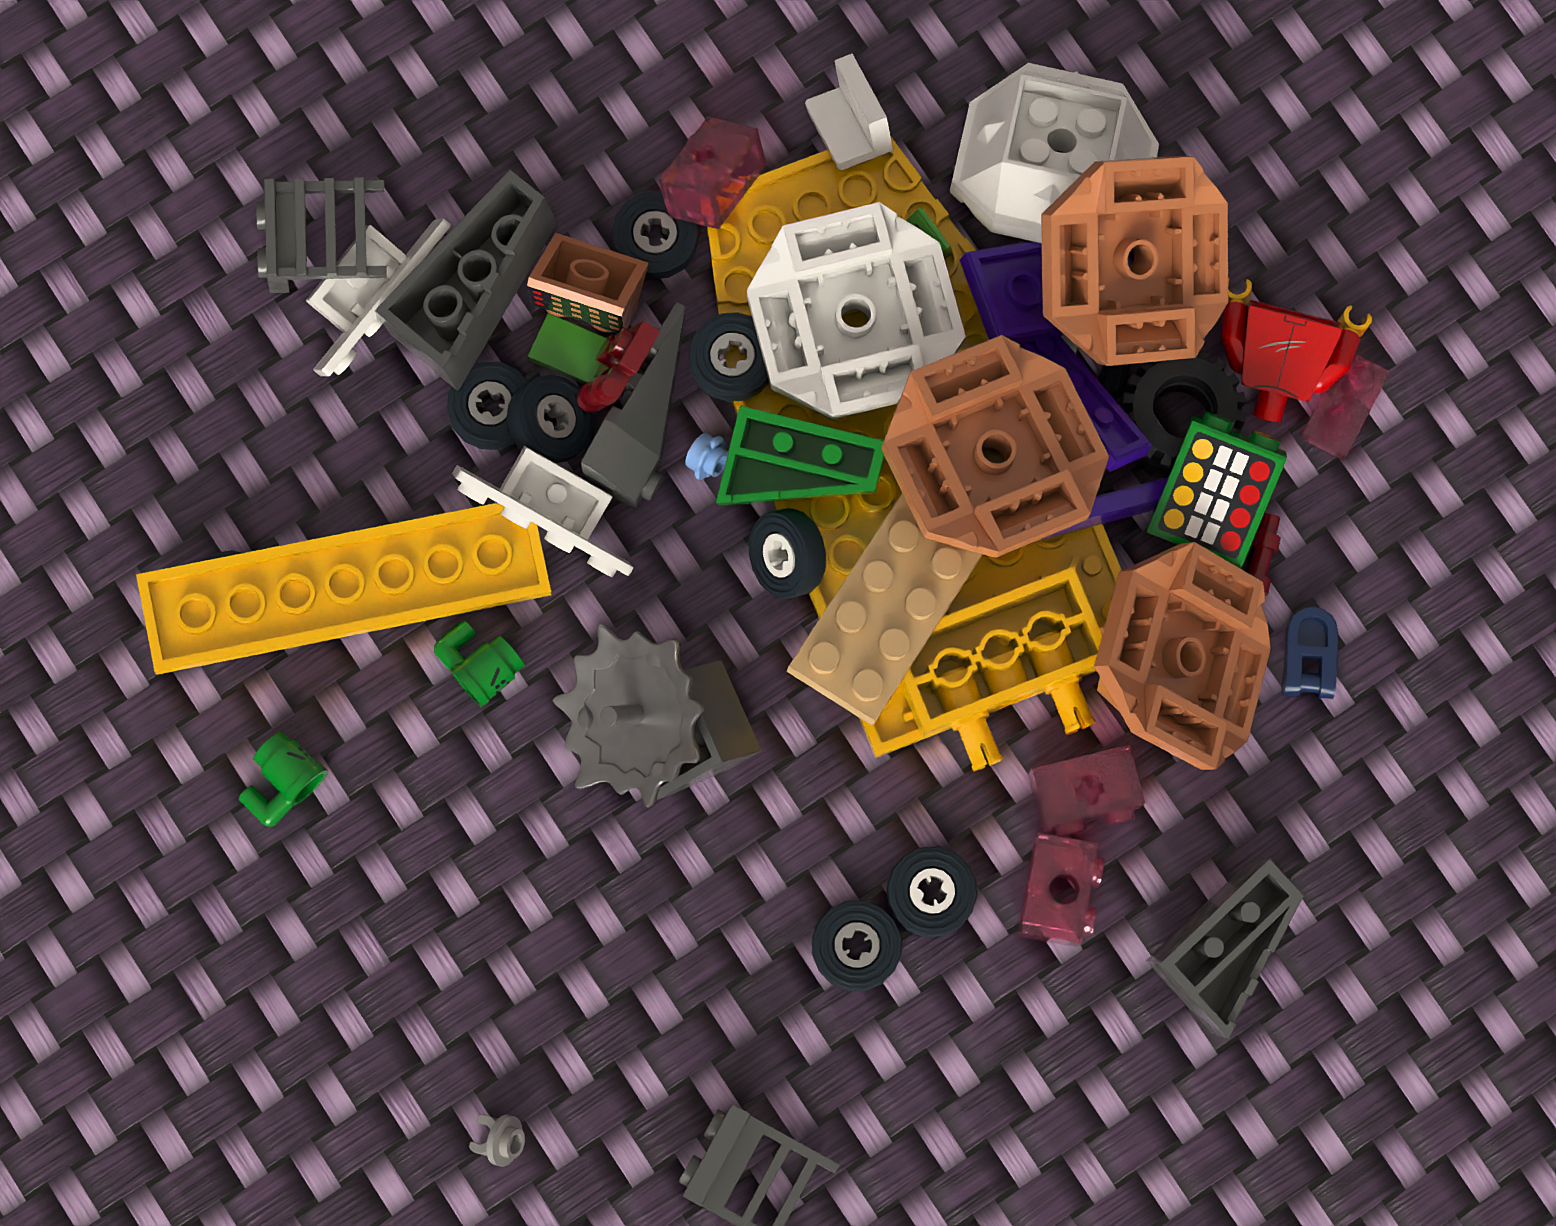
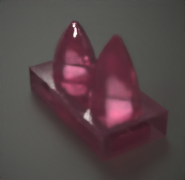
(1345, 408)

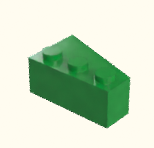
(796, 460)

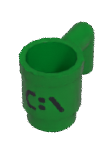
(485, 669)
(289, 771)

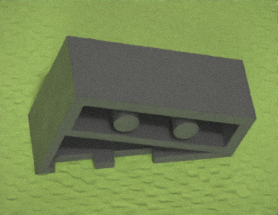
(1226, 943)

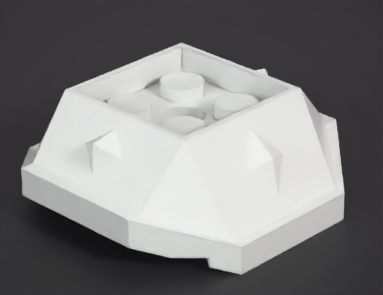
(1010, 136)
(842, 264)

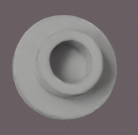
(504, 1139)

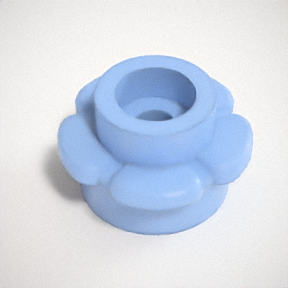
(707, 456)

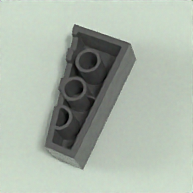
(469, 279)

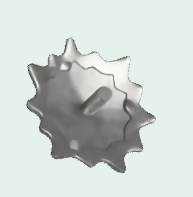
(631, 714)

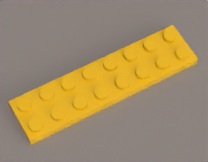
(339, 586)

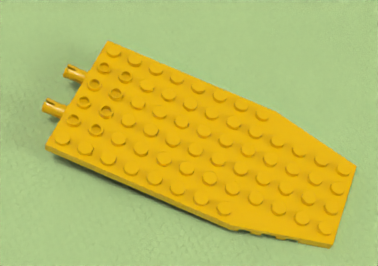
(1021, 617)

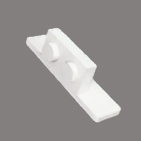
(353, 301)
(552, 499)

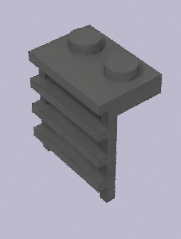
(284, 223)
(732, 1145)

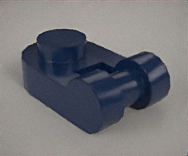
(1310, 635)

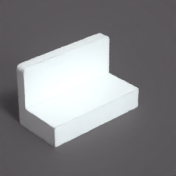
(850, 118)

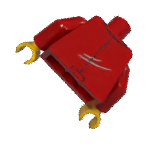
(1286, 350)

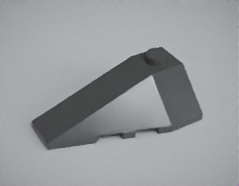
(632, 440)

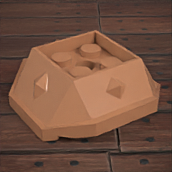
(1178, 269)
(1003, 402)
(1186, 653)

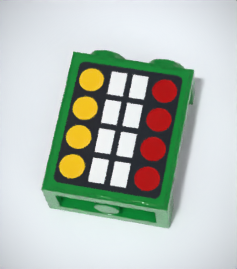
(1218, 488)

